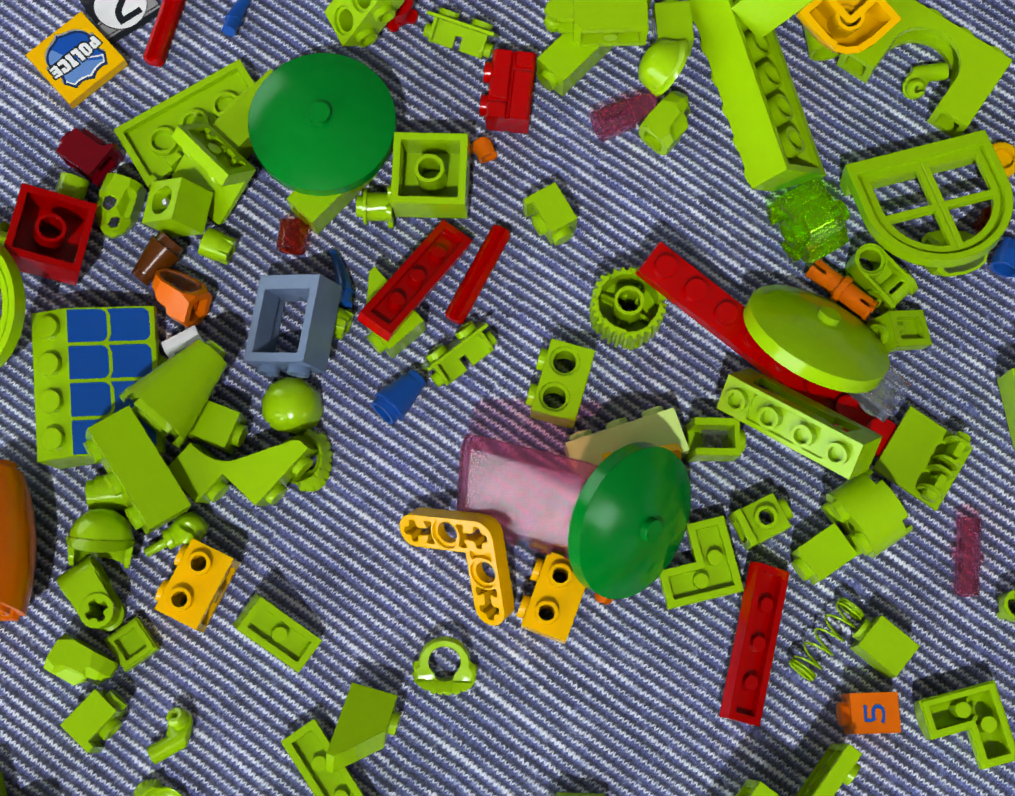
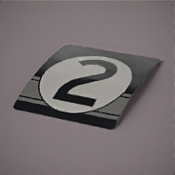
(120, 17)

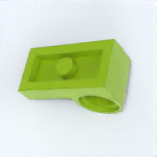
(276, 632)

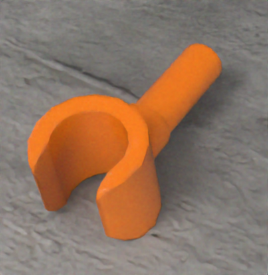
(483, 149)

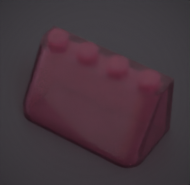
(522, 489)

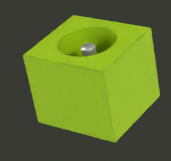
(177, 207)

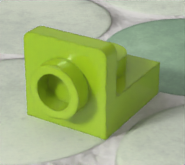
(901, 330)

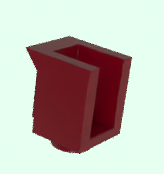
(89, 155)

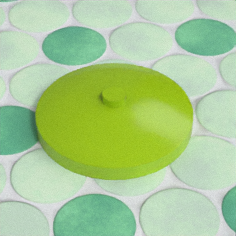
(816, 338)

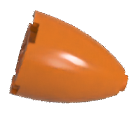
(17, 543)

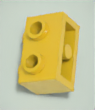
(201, 587)
(548, 594)

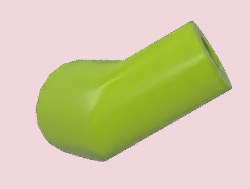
(920, 76)
(177, 735)

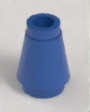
(398, 397)

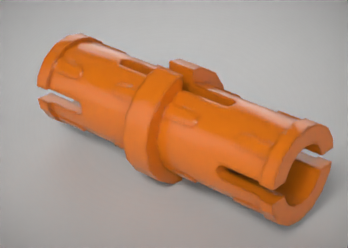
(842, 289)

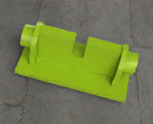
(474, 36)
(446, 359)

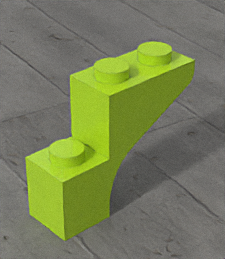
(257, 475)

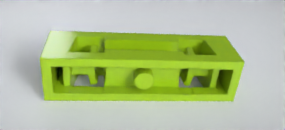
(799, 423)

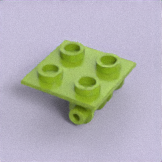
(923, 458)

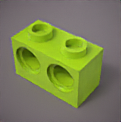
(360, 20)
(567, 385)

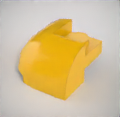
(848, 24)

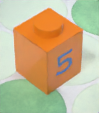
(869, 713)

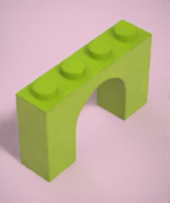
(971, 62)
(313, 210)

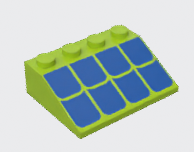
(81, 369)

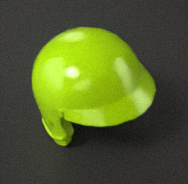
(101, 534)

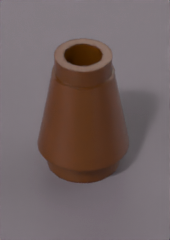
(159, 253)

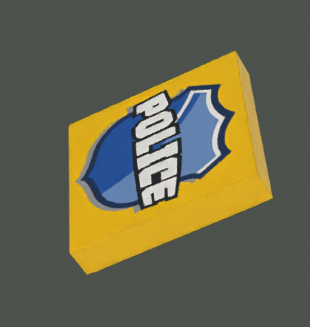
(76, 60)

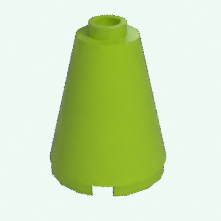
(177, 390)

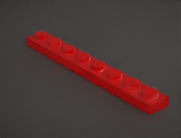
(724, 319)

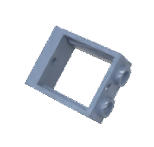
(317, 328)

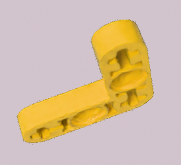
(477, 550)

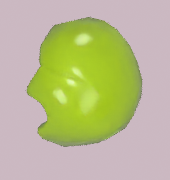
(292, 406)

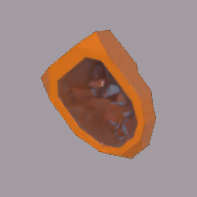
(182, 296)

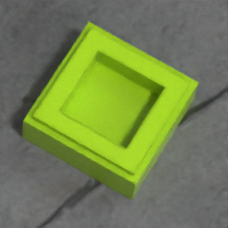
(132, 644)

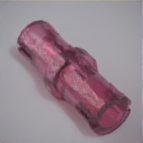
(968, 557)

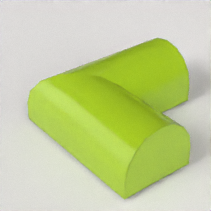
(972, 710)

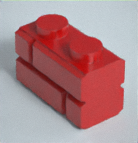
(510, 91)

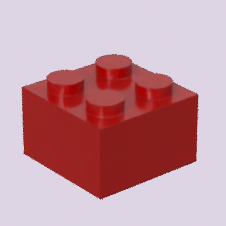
(49, 233)

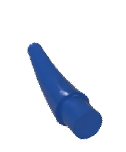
(234, 17)
(343, 279)

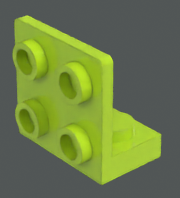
(212, 165)

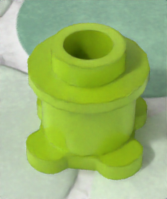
(375, 207)

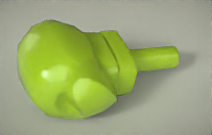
(180, 532)

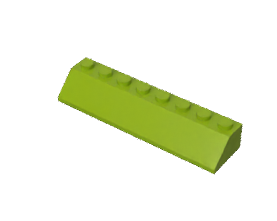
(757, 99)

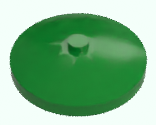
(322, 124)
(629, 520)

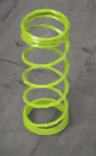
(851, 609)

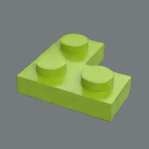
(713, 570)

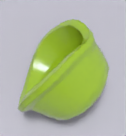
(662, 65)

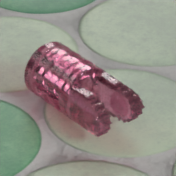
(621, 115)

